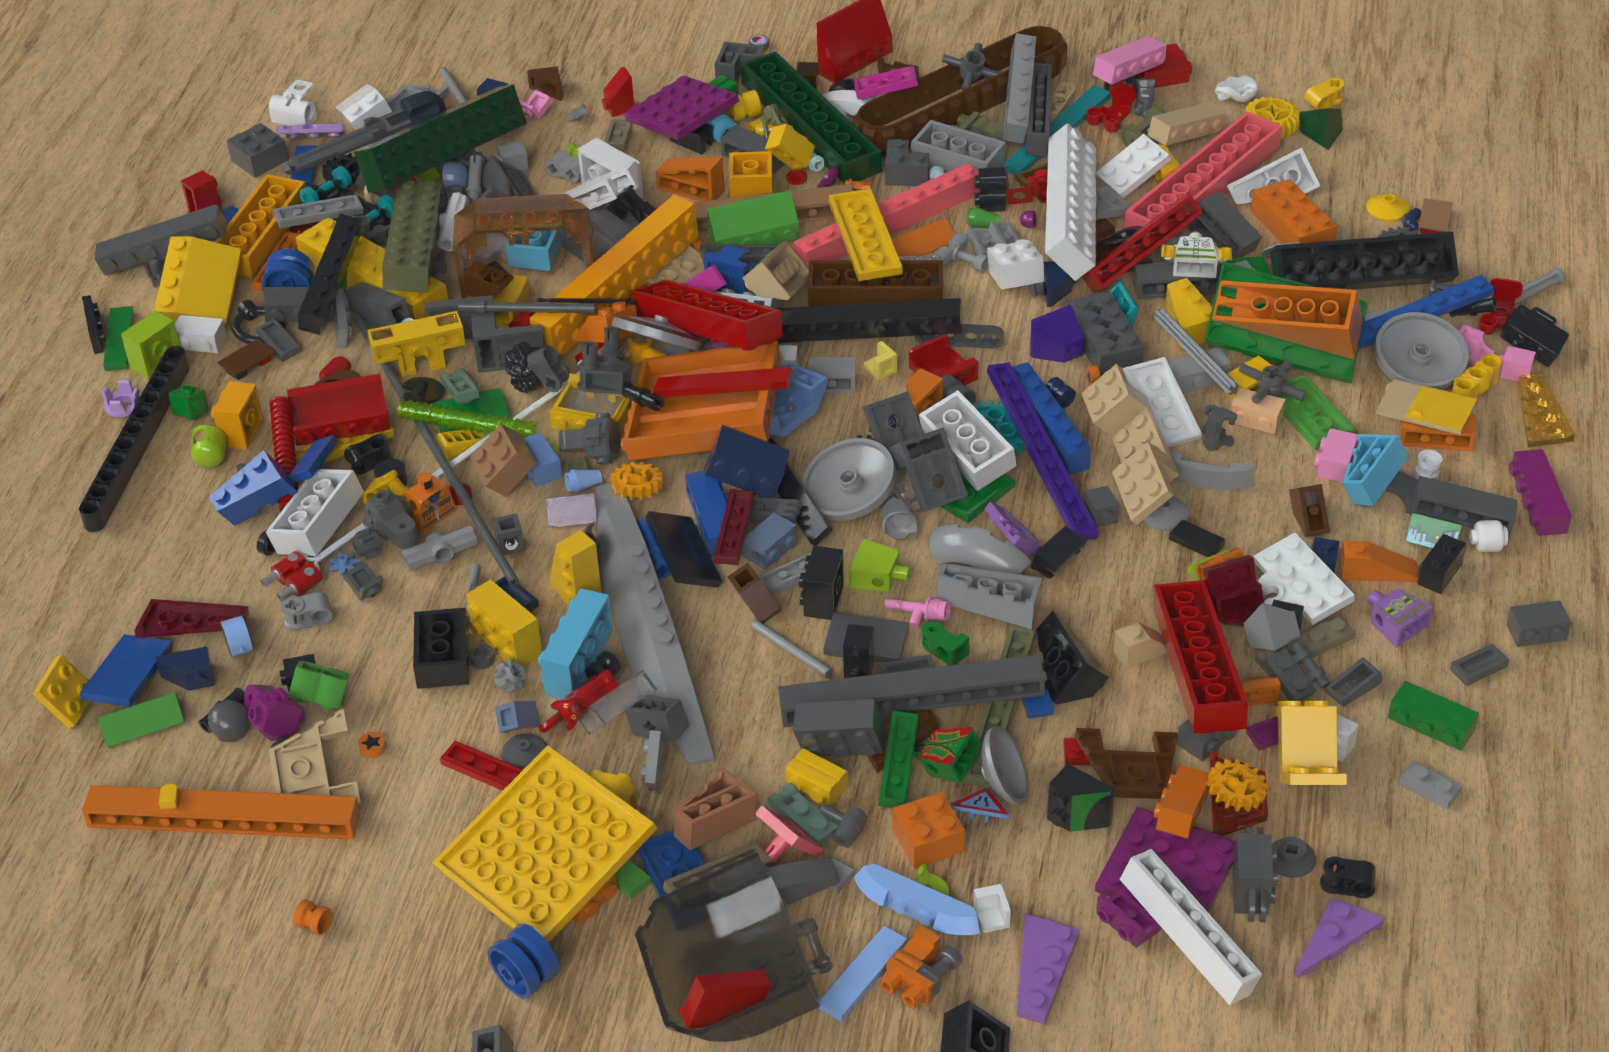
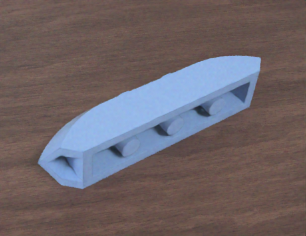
(917, 901)

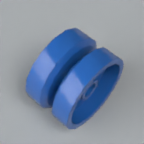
(288, 269)
(523, 961)

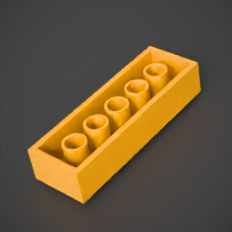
(254, 225)

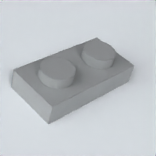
(1430, 785)

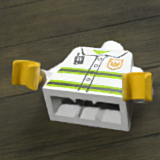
(1196, 256)

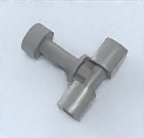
(956, 252)

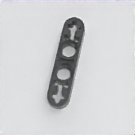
(961, 340)

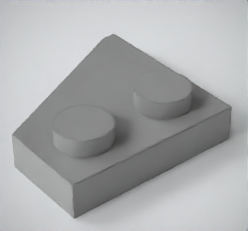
(1109, 203)
(652, 770)

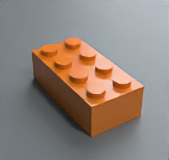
(1291, 214)

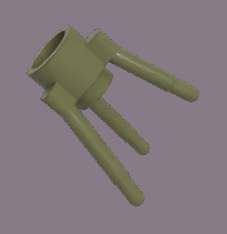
(773, 116)

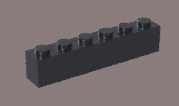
(329, 274)

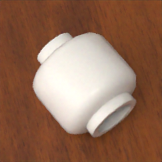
(1488, 536)

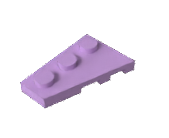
(311, 130)

